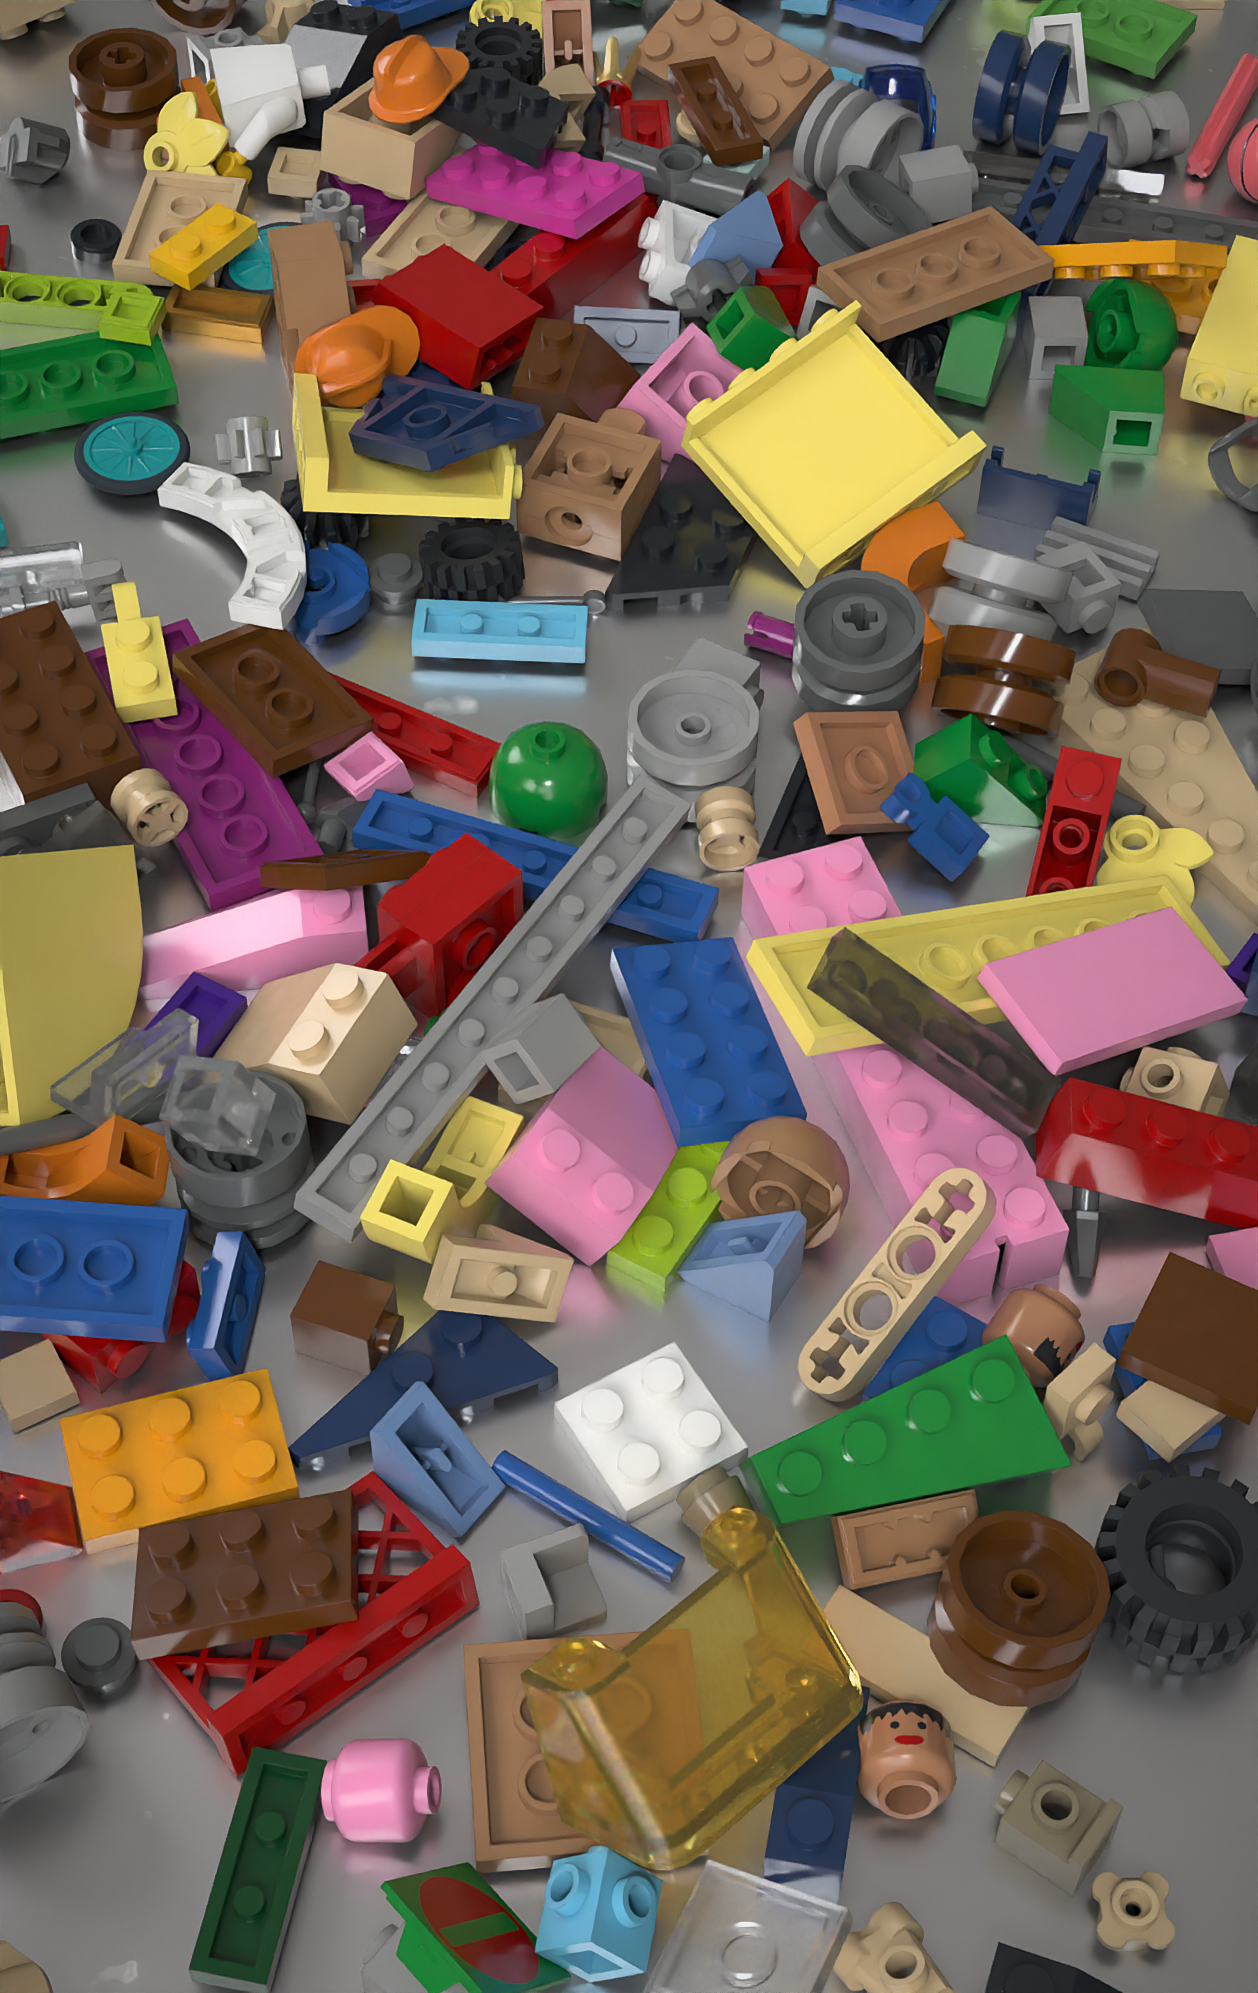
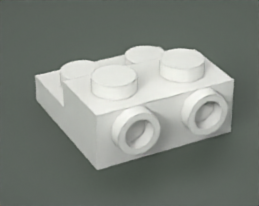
(670, 246)

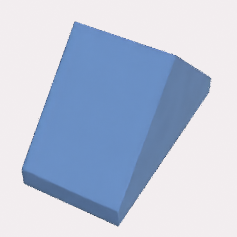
(742, 231)
(749, 1261)
(432, 1462)

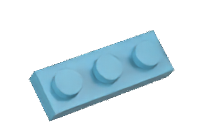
(500, 631)

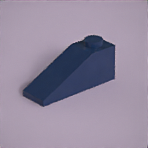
(815, 1816)

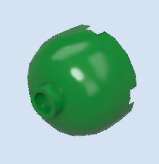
(1130, 326)
(548, 780)

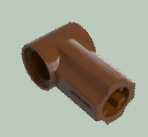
(1139, 670)

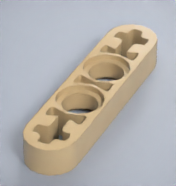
(907, 1291)

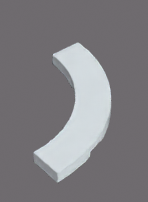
(263, 531)

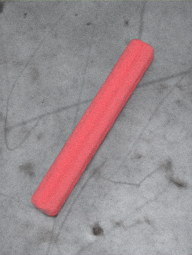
(1223, 117)

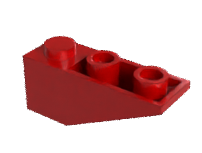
(1074, 821)

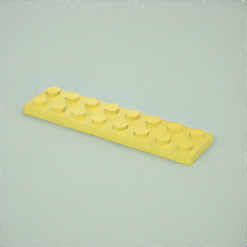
(951, 949)

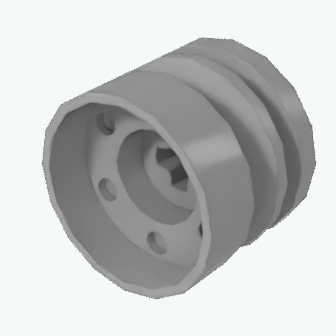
(853, 129)
(38, 1706)

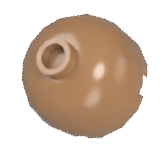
(784, 1168)

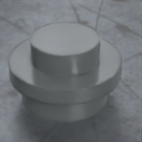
(395, 577)
(98, 1654)

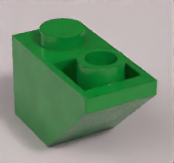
(750, 327)
(978, 350)
(1110, 406)
(981, 775)

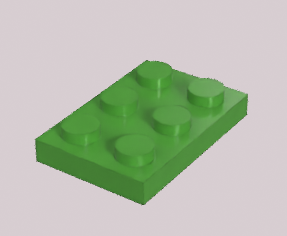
(1127, 32)

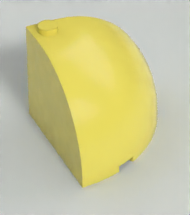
(64, 967)

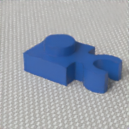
(940, 829)

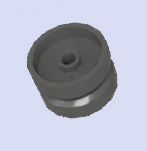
(859, 215)
(857, 643)

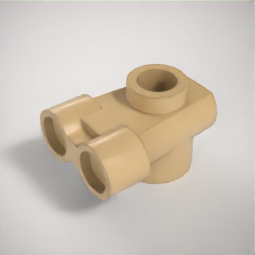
(889, 1956)

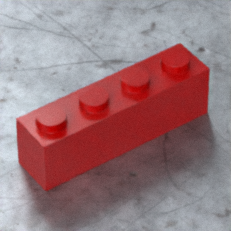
(567, 270)
(1150, 1153)

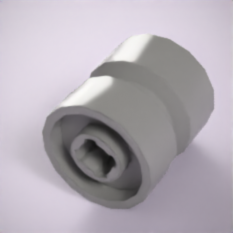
(1144, 129)

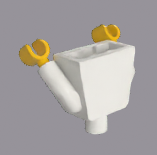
(259, 98)

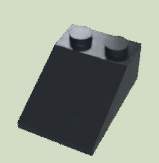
(347, 43)

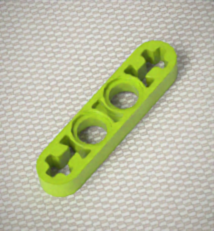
(56, 295)

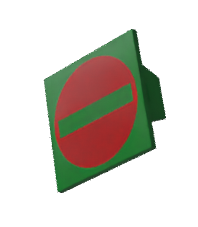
(466, 1935)

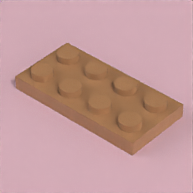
(766, 72)
(935, 273)

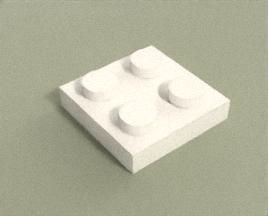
(649, 1431)

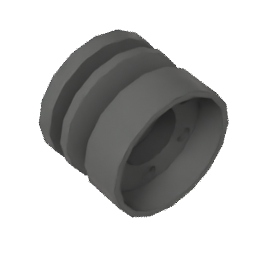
(248, 1191)

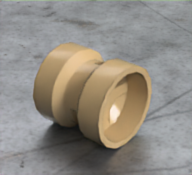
(726, 828)

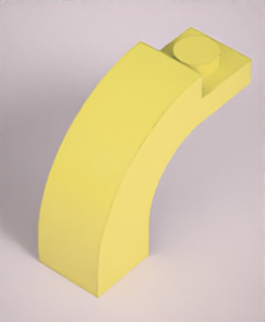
(449, 1193)

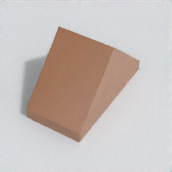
(567, 36)

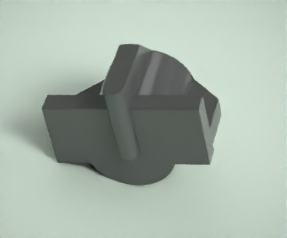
(33, 150)
(709, 288)

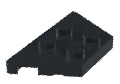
(505, 114)
(685, 545)

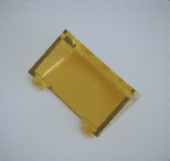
(698, 1711)

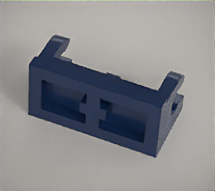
(1033, 498)

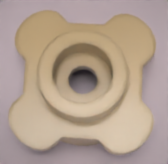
(1132, 1933)

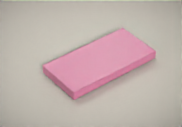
(1111, 990)

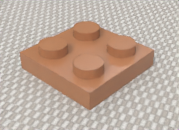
(854, 767)

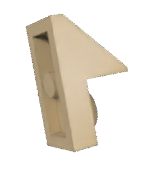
(498, 1276)

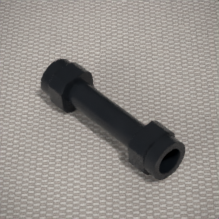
(593, 120)

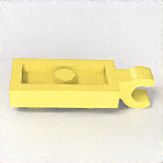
(137, 660)

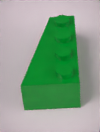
(931, 1436)

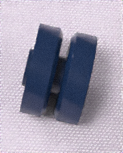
(1021, 92)

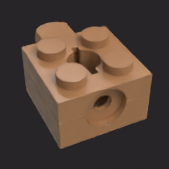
(592, 473)

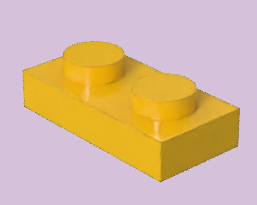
(203, 246)

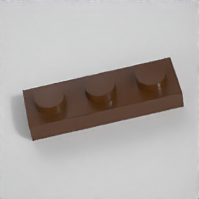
(715, 111)

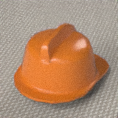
(414, 79)
(358, 354)

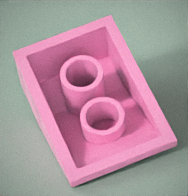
(677, 383)
(589, 1157)

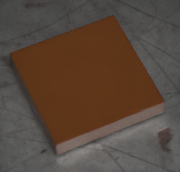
(342, 869)
(1198, 1338)

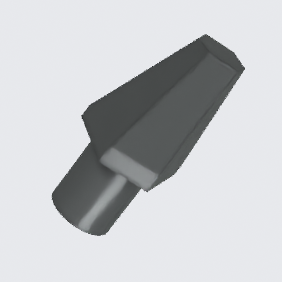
(337, 823)
(1085, 1231)

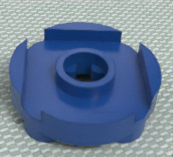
(342, 600)

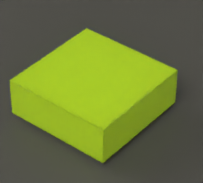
(132, 317)

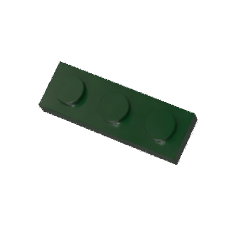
(259, 1872)

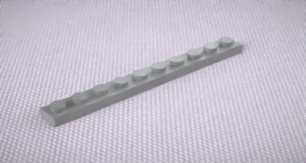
(518, 974)

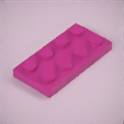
(561, 197)

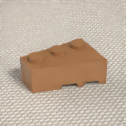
(308, 285)

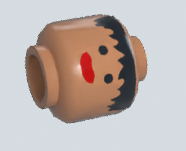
(1041, 1330)
(906, 1759)

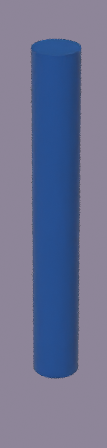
(594, 1518)

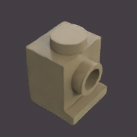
(1055, 1848)

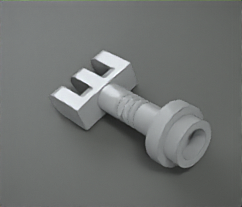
(94, 591)

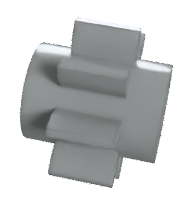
(336, 206)
(249, 447)

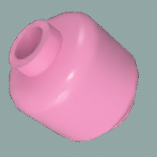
(380, 1790)

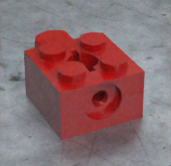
(446, 923)

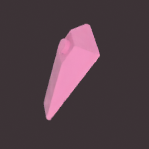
(257, 941)

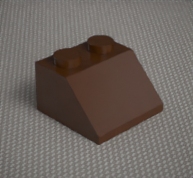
(570, 373)

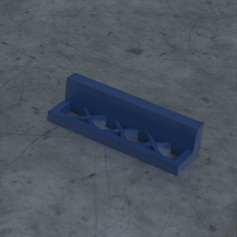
(1069, 200)

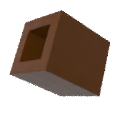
(346, 1319)

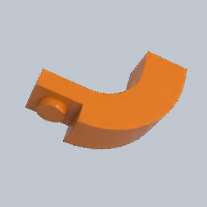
(913, 553)
(110, 1166)

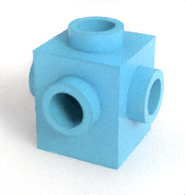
(599, 1915)

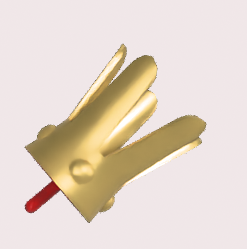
(613, 79)

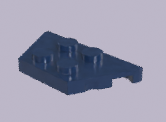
(437, 423)

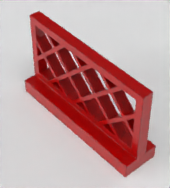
(338, 1658)

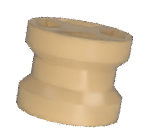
(149, 807)

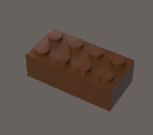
(55, 713)

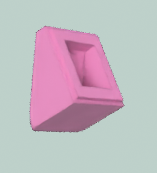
(369, 767)

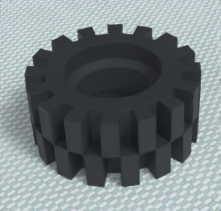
(503, 46)
(472, 561)

